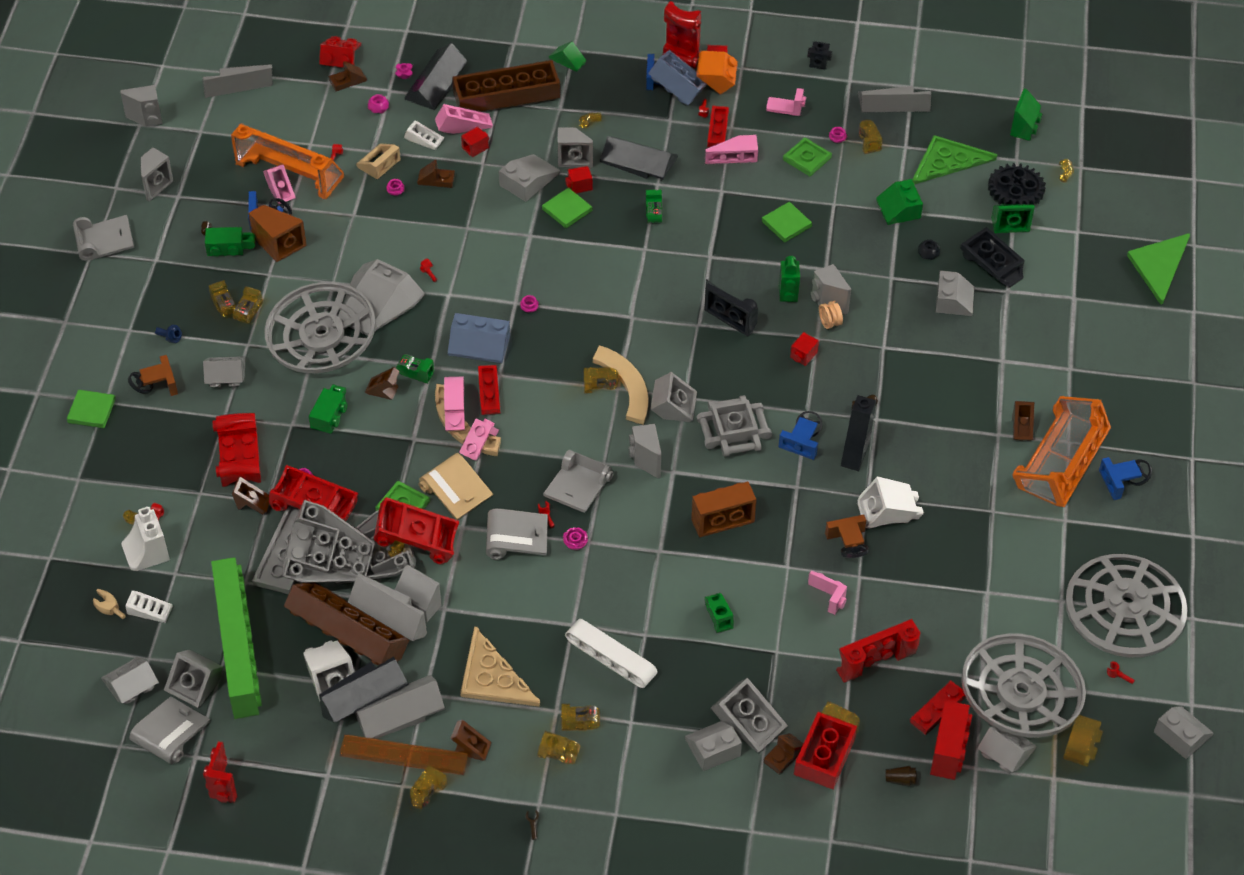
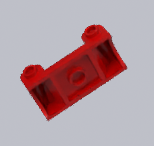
(682, 33)
(237, 448)
(299, 486)
(416, 528)
(898, 640)

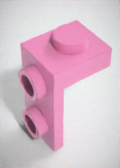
(786, 106)
(477, 437)
(832, 587)

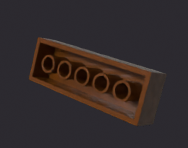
(507, 86)
(345, 622)

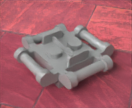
(734, 425)

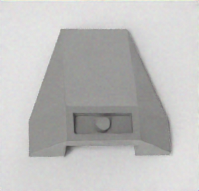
(388, 291)
(325, 548)
(381, 563)

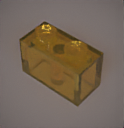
(1082, 740)

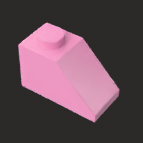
(279, 183)

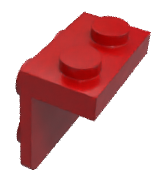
(336, 51)
(219, 783)

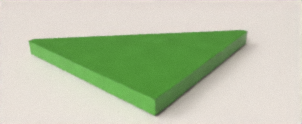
(948, 157)
(1159, 263)

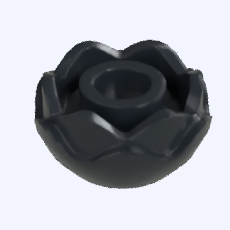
(929, 249)

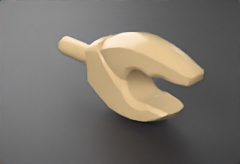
(108, 606)

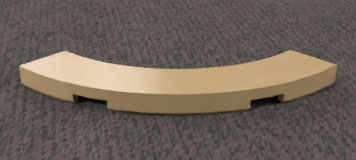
(631, 380)
(492, 443)

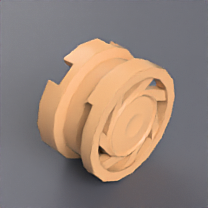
(830, 314)

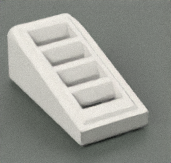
(414, 134)
(140, 598)

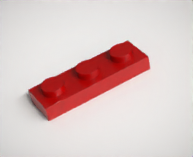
(718, 125)
(489, 389)
(931, 712)

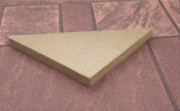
(491, 676)

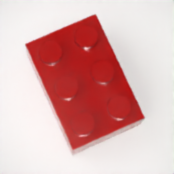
(951, 740)
(825, 750)

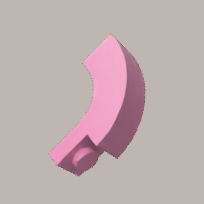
(454, 403)

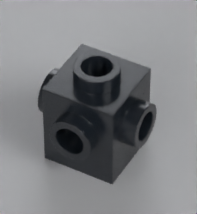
(819, 55)

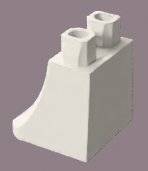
(888, 503)
(145, 542)
(328, 665)

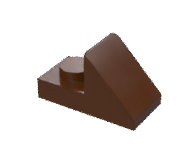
(349, 77)
(436, 177)
(384, 384)
(1023, 420)
(248, 494)
(470, 741)
(783, 753)

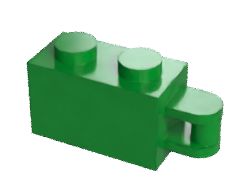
(228, 241)
(789, 280)
(328, 409)

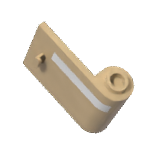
(453, 484)

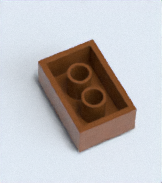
(723, 509)

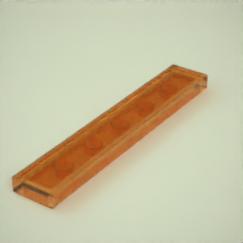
(403, 754)

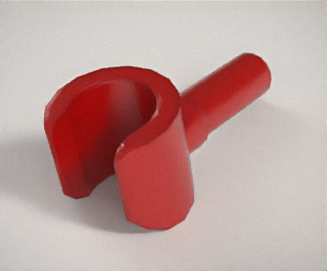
(704, 111)
(336, 149)
(425, 267)
(158, 510)
(546, 510)
(1115, 672)

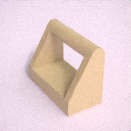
(380, 166)

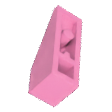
(460, 120)
(735, 150)

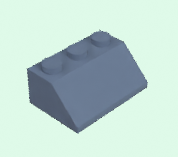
(677, 77)
(479, 338)

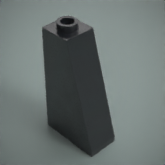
(858, 433)

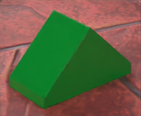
(568, 56)

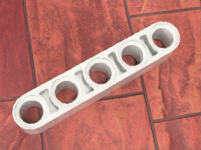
(611, 653)

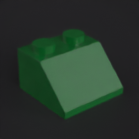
(1026, 116)
(900, 202)
(1012, 218)

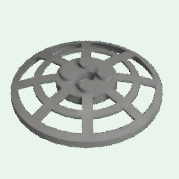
(320, 321)
(1124, 611)
(1023, 678)

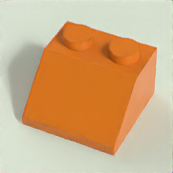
(717, 70)

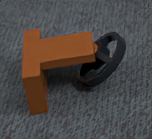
(154, 374)
(850, 531)

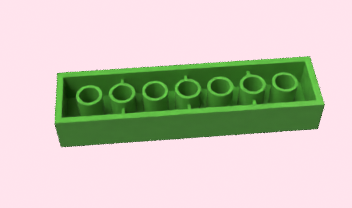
(236, 638)

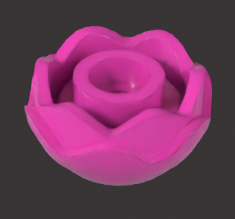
(378, 104)
(575, 533)

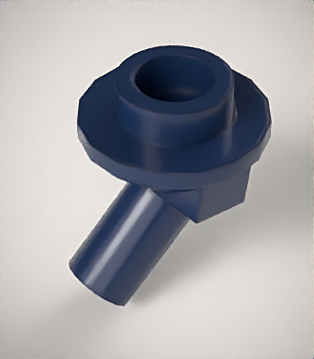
(172, 334)

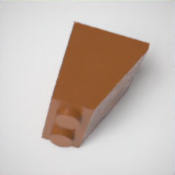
(277, 232)

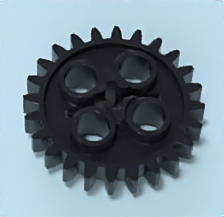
(1016, 185)

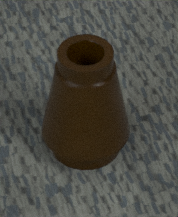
(902, 775)

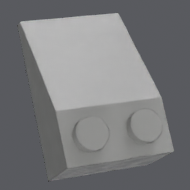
(526, 176)
(749, 715)

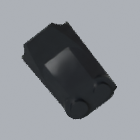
(994, 257)
(731, 310)

